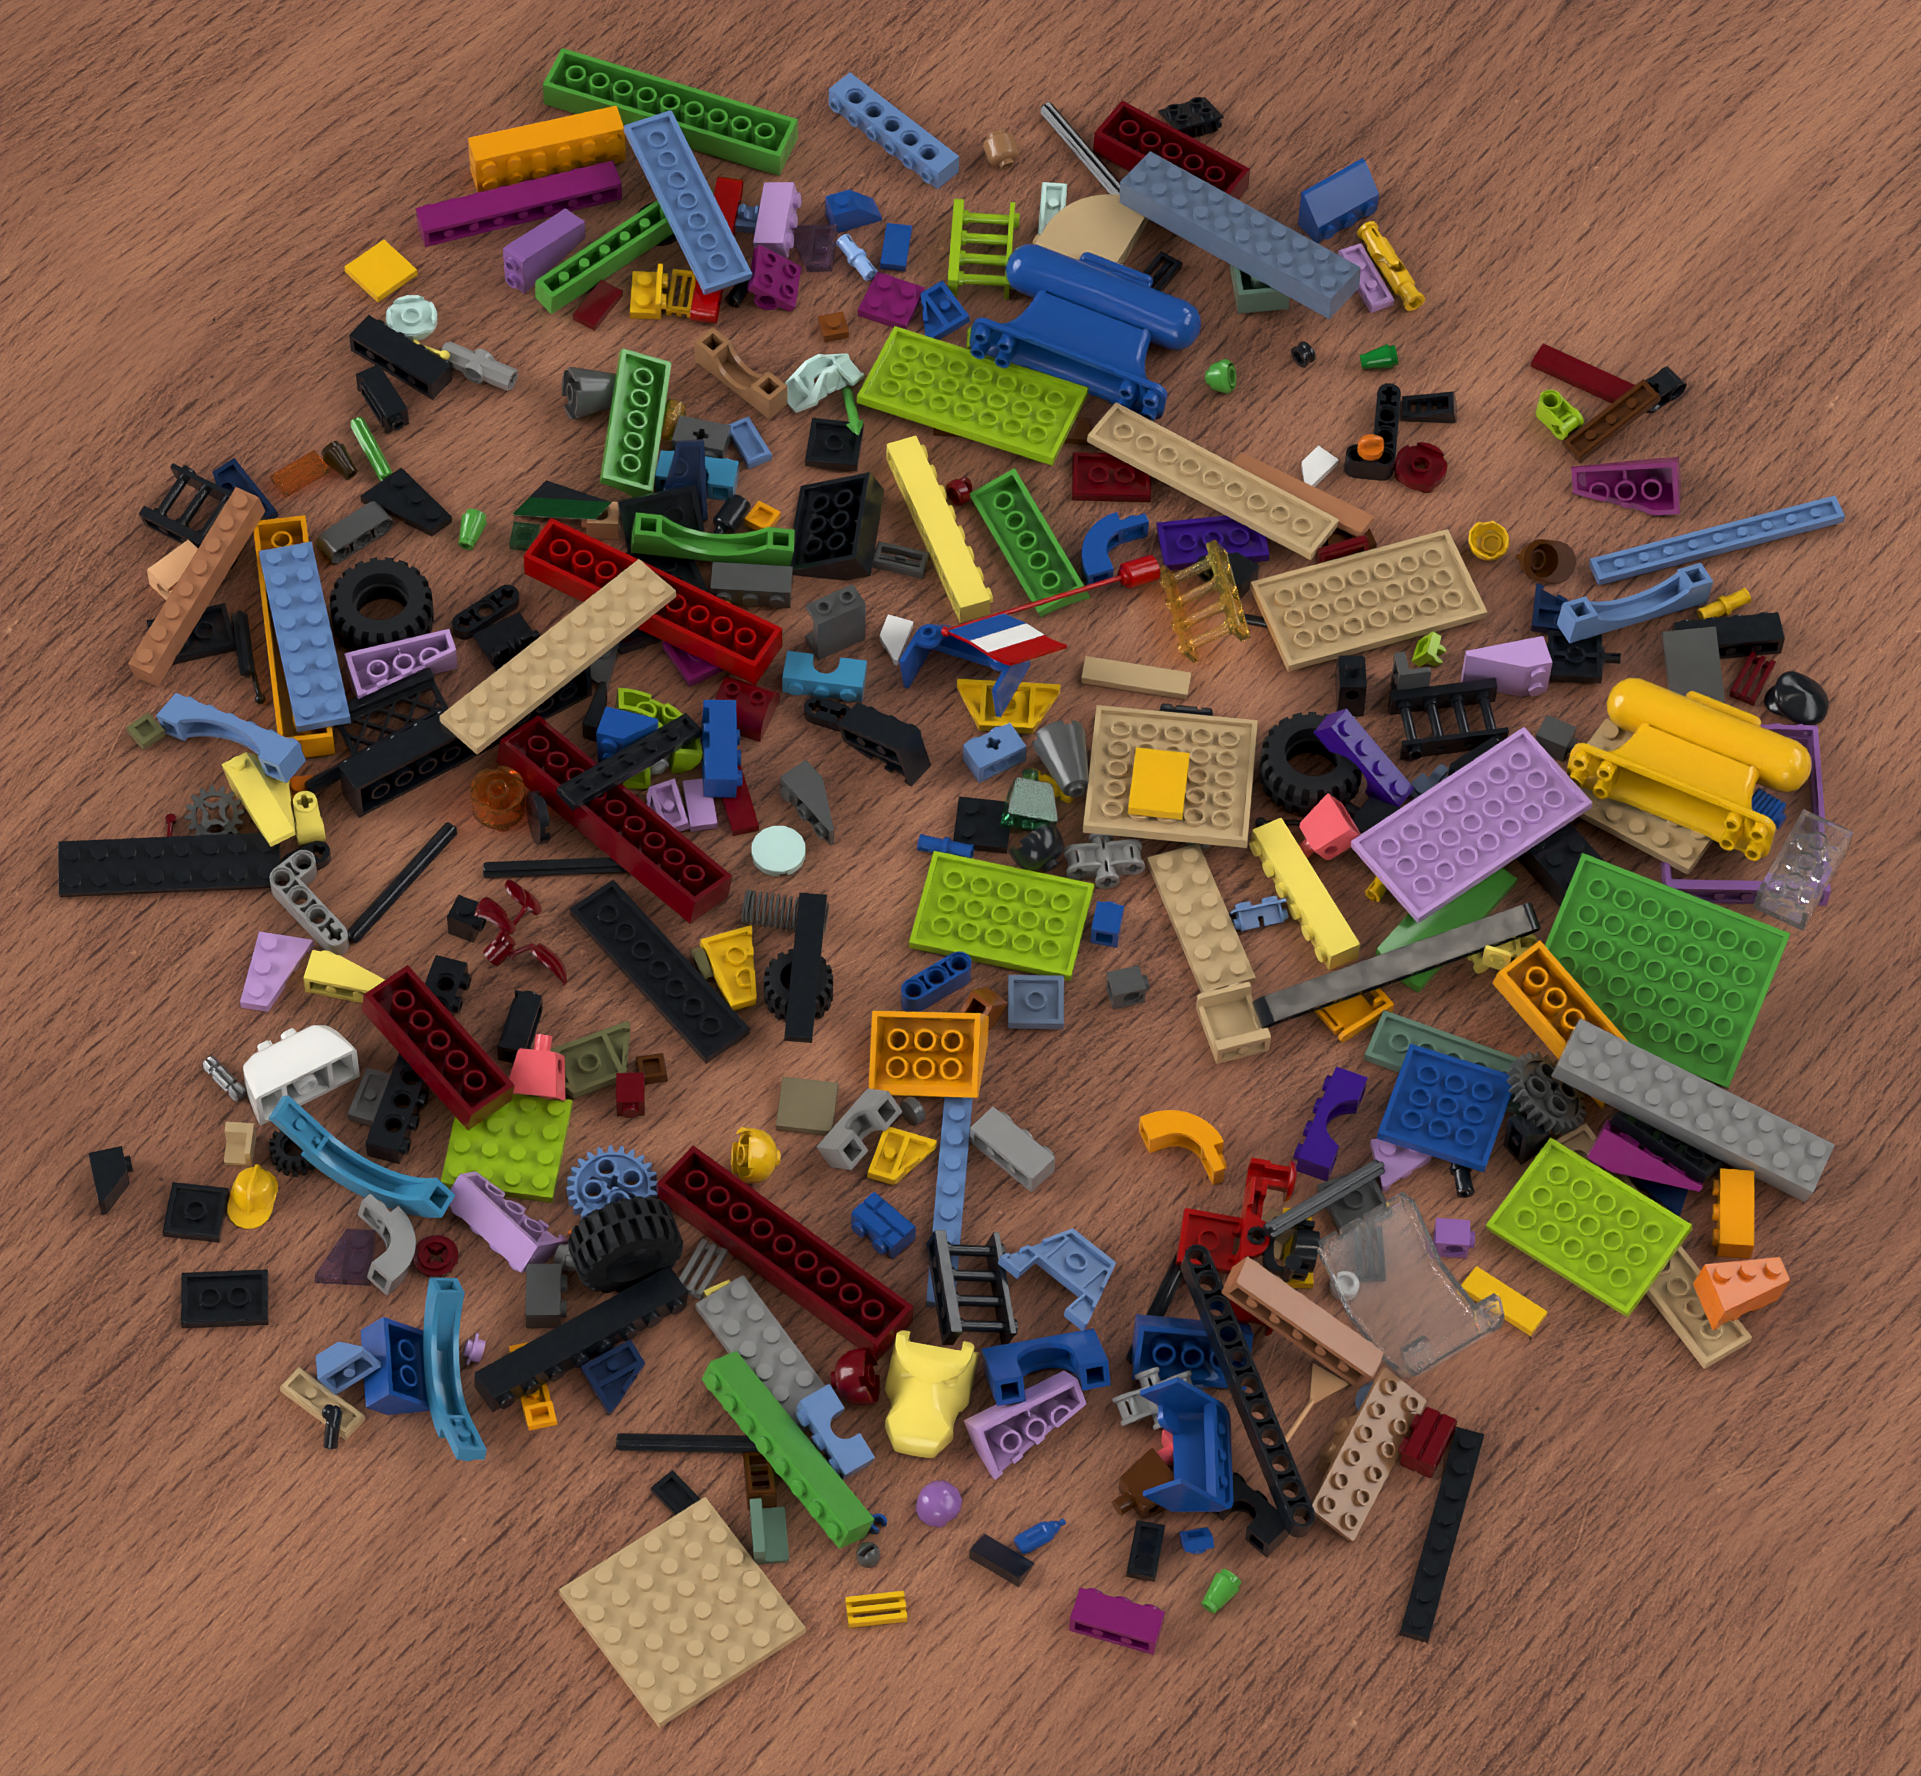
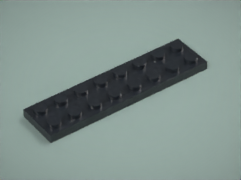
(166, 864)
(659, 971)

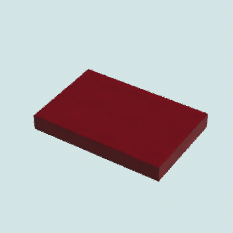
(1108, 479)

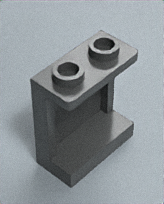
(836, 622)

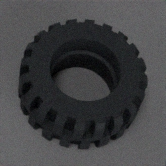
(380, 581)
(1294, 789)
(624, 1243)

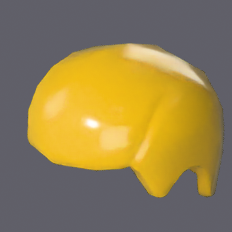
(1488, 540)

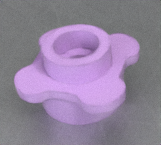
(474, 1349)

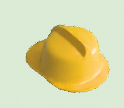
(252, 1197)

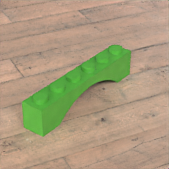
(662, 537)

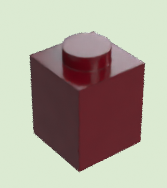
(630, 1094)

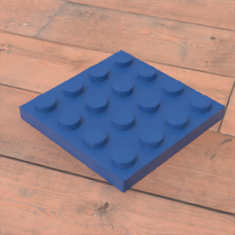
(1446, 1108)

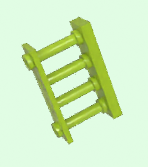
(961, 237)

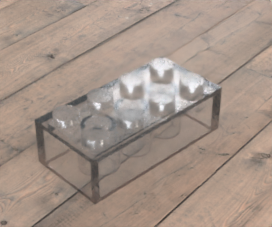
(1803, 869)

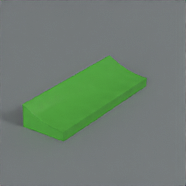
(635, 423)
(1027, 541)
(1467, 908)

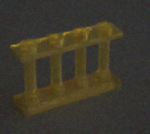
(1228, 602)

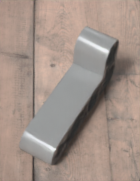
(313, 908)

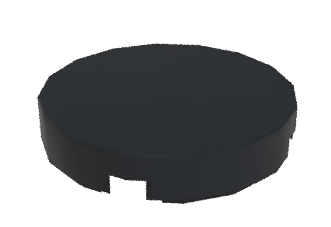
(537, 817)

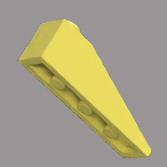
(338, 977)

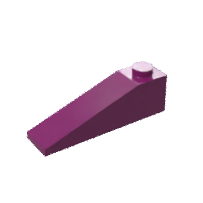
(1636, 484)
(1624, 1156)

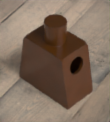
(1141, 1476)

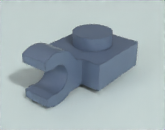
(1423, 783)

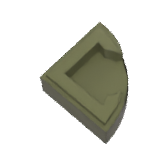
(700, 958)

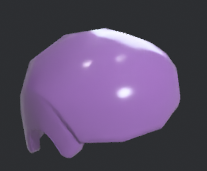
(938, 1503)

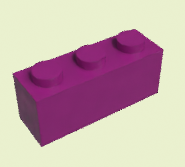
(1117, 1620)

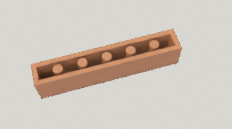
(1302, 1322)

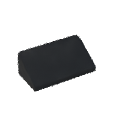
(1001, 1560)

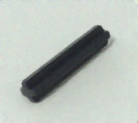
(243, 644)

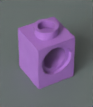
(1453, 1237)

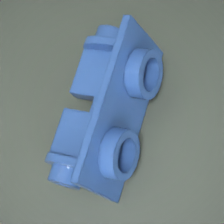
(1248, 914)

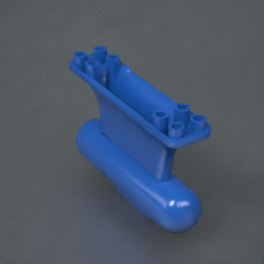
(1088, 326)

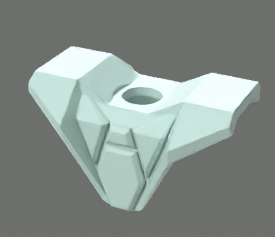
(834, 373)

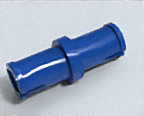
(945, 845)

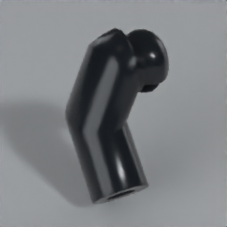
(332, 1427)

